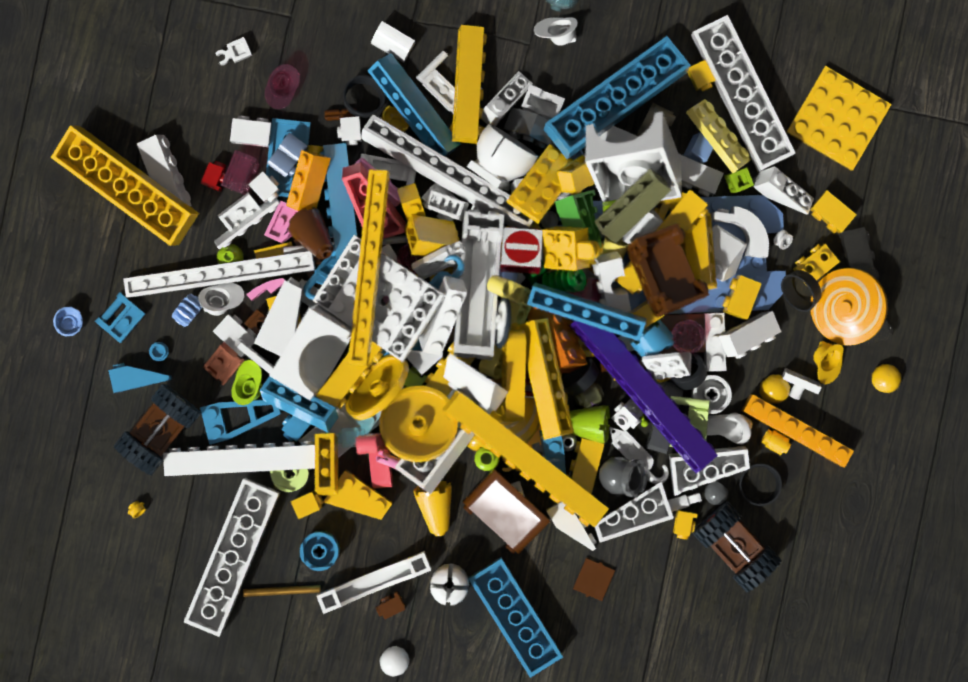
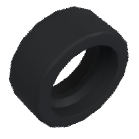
(694, 380)

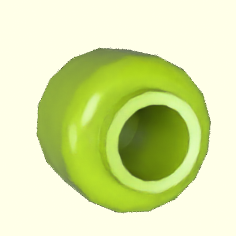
(486, 460)

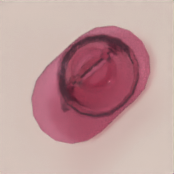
(281, 86)

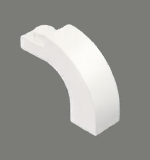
(752, 227)

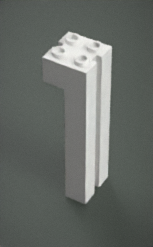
(477, 316)

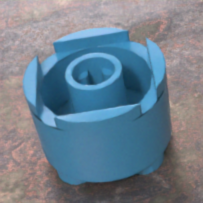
(653, 340)
(313, 559)

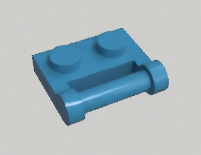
(124, 322)

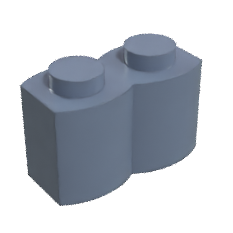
(287, 155)

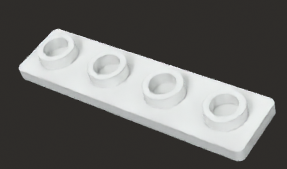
(241, 216)

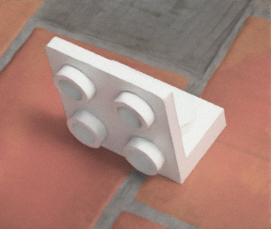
(668, 365)

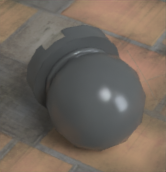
(623, 476)

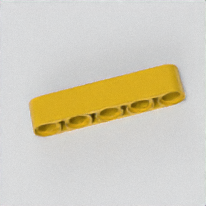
(514, 376)

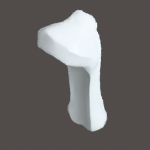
(731, 426)

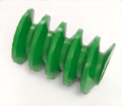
(565, 280)

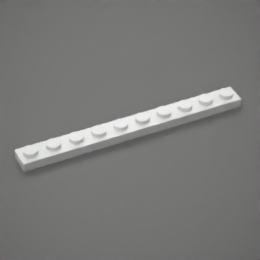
(219, 274)

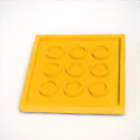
(838, 118)

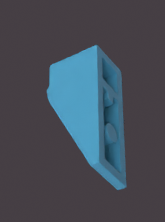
(130, 377)
(554, 451)

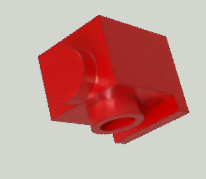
(214, 175)

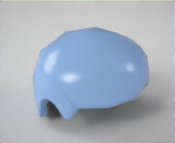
(68, 321)

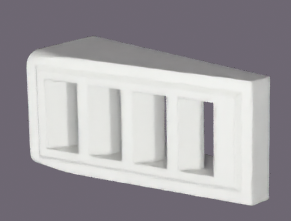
(461, 211)

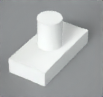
(800, 383)

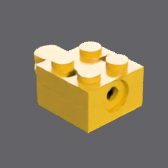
(568, 248)

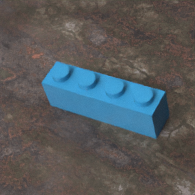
(311, 411)

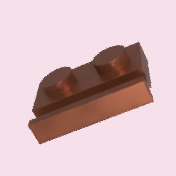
(223, 363)

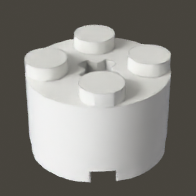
(718, 386)

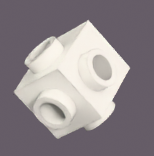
(627, 415)

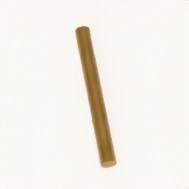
(282, 590)

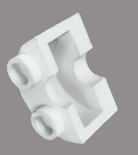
(542, 102)

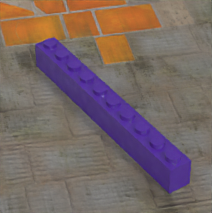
(647, 395)

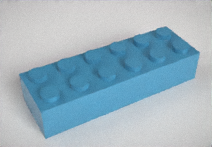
(515, 617)

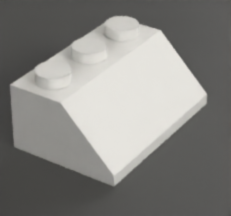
(473, 384)

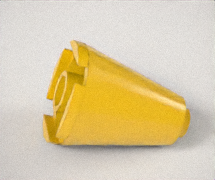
(435, 507)

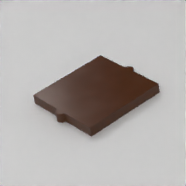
(593, 579)

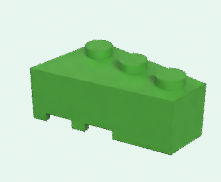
(579, 212)

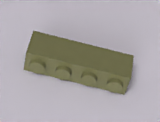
(633, 205)

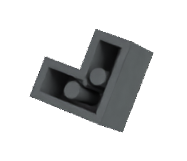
(529, 126)

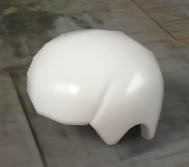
(394, 661)

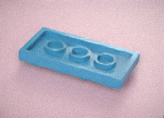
(279, 130)

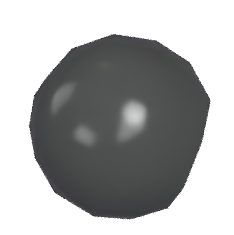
(716, 493)

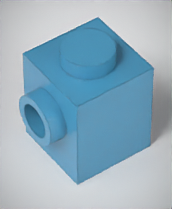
(294, 428)

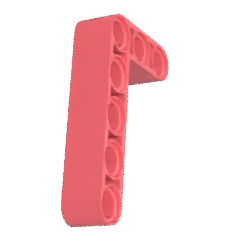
(380, 474)

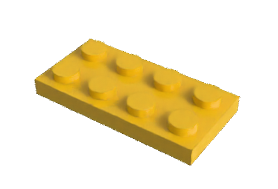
(540, 185)

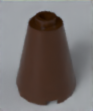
(311, 231)

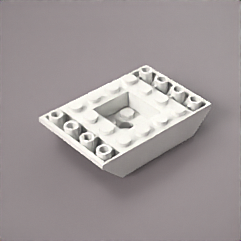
(409, 305)

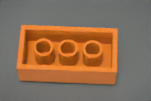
(565, 340)

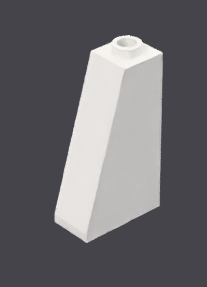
(281, 319)

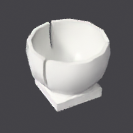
(501, 158)

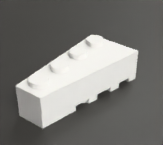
(728, 462)
(639, 513)

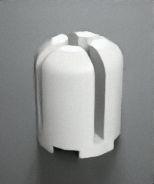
(455, 593)

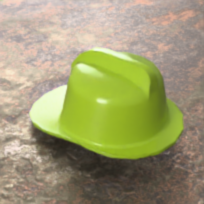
(247, 383)

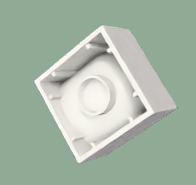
(620, 165)
(312, 352)

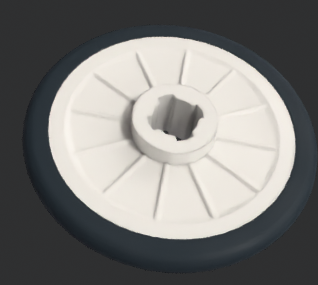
(503, 321)

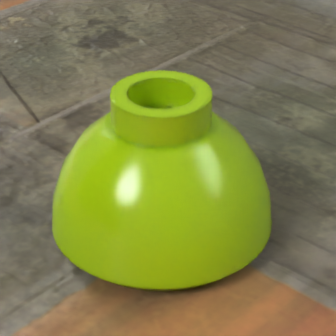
(229, 254)

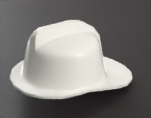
(557, 29)
(220, 298)

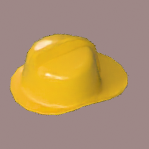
(829, 361)

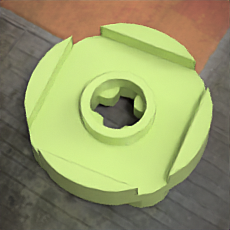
(289, 484)

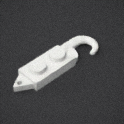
(633, 450)

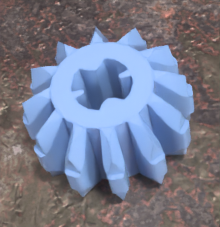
(187, 310)

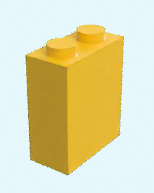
(429, 234)

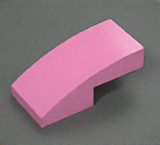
(271, 286)

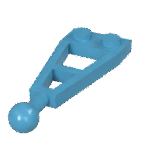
(215, 423)

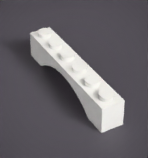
(374, 581)

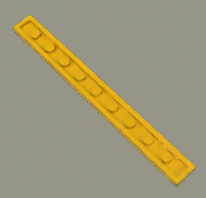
(369, 267)

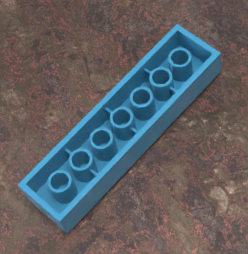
(617, 96)

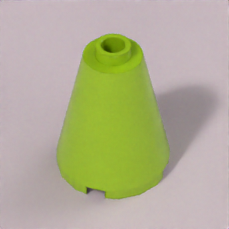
(591, 423)

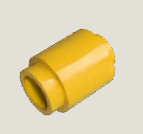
(776, 442)

